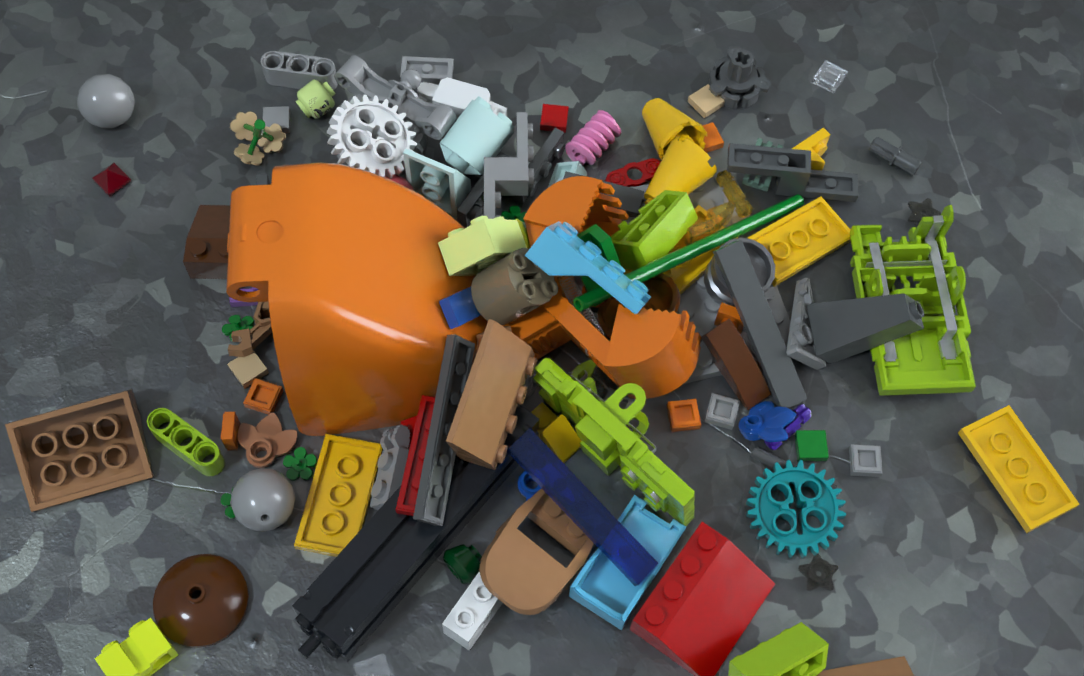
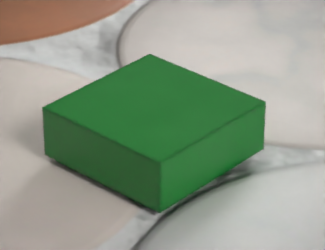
(811, 445)

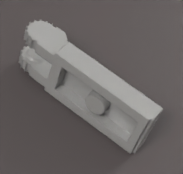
(390, 464)

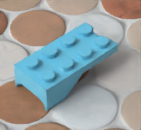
(563, 253)
(604, 587)

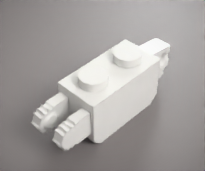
(456, 95)

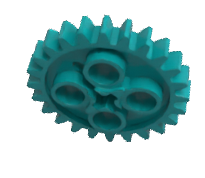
(822, 506)

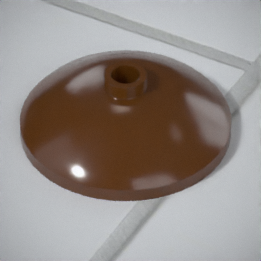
(663, 295)
(213, 614)

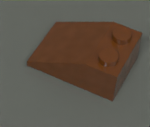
(207, 243)

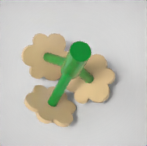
(254, 130)

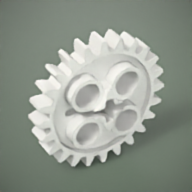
(371, 136)

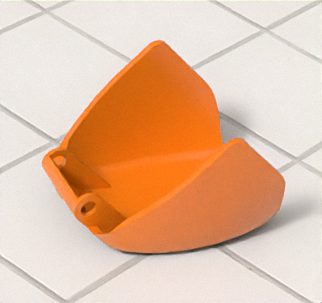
(348, 291)

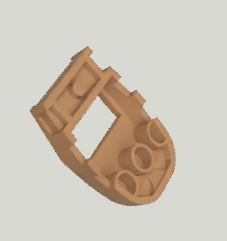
(523, 572)

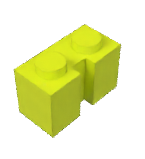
(139, 654)

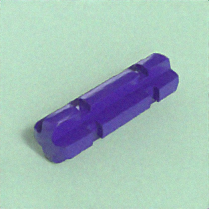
(803, 414)

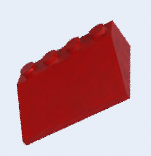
(702, 603)

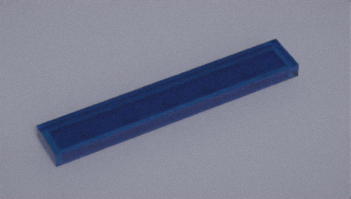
(582, 507)

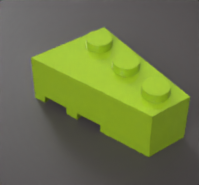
(655, 230)

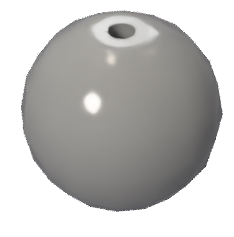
(105, 101)
(262, 499)

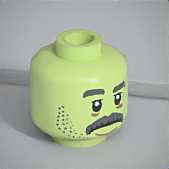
(315, 99)

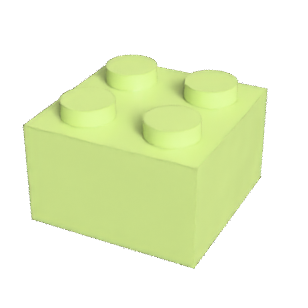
(480, 245)

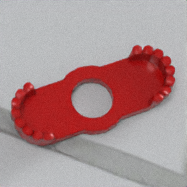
(647, 168)

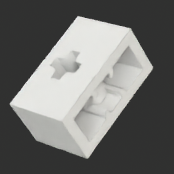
(471, 614)

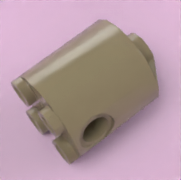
(511, 288)

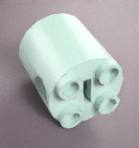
(475, 136)

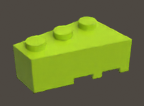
(790, 653)

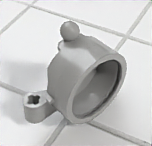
(425, 117)

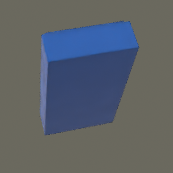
(459, 308)

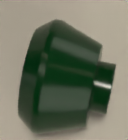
(463, 562)

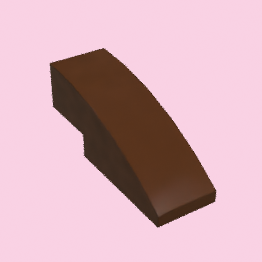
(736, 364)

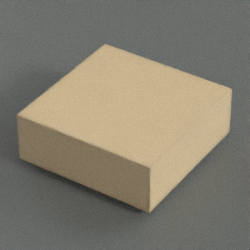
(705, 102)
(248, 369)

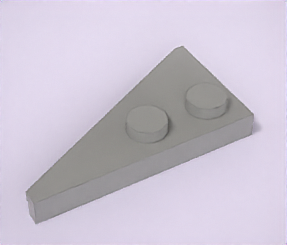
(800, 338)

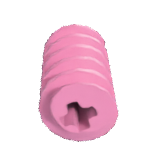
(593, 138)

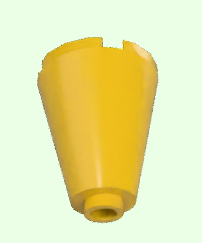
(667, 122)
(681, 169)

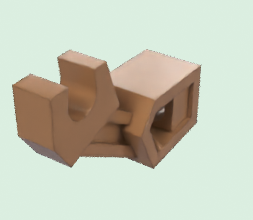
(252, 338)

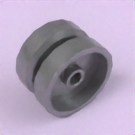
(761, 262)

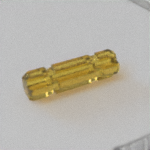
(734, 193)

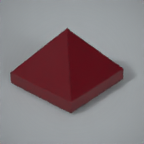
(111, 179)

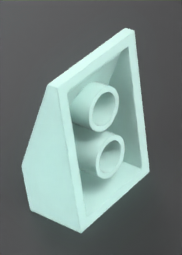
(436, 181)

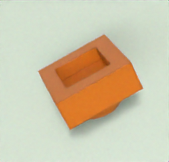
(727, 311)

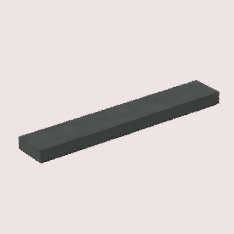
(760, 324)
(439, 456)

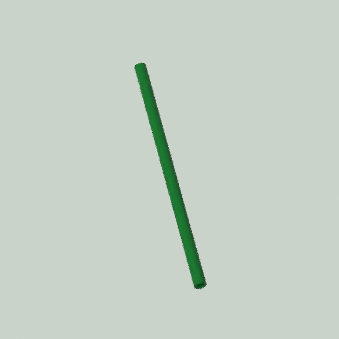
(695, 249)

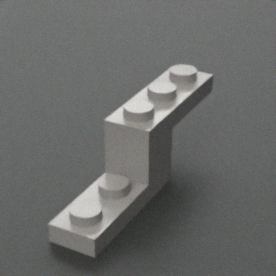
(509, 174)

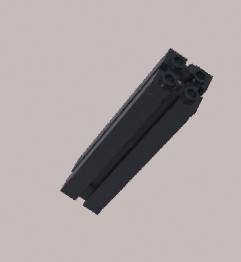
(392, 556)

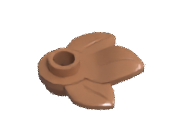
(266, 437)

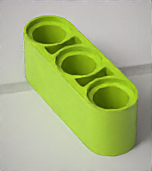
(178, 431)

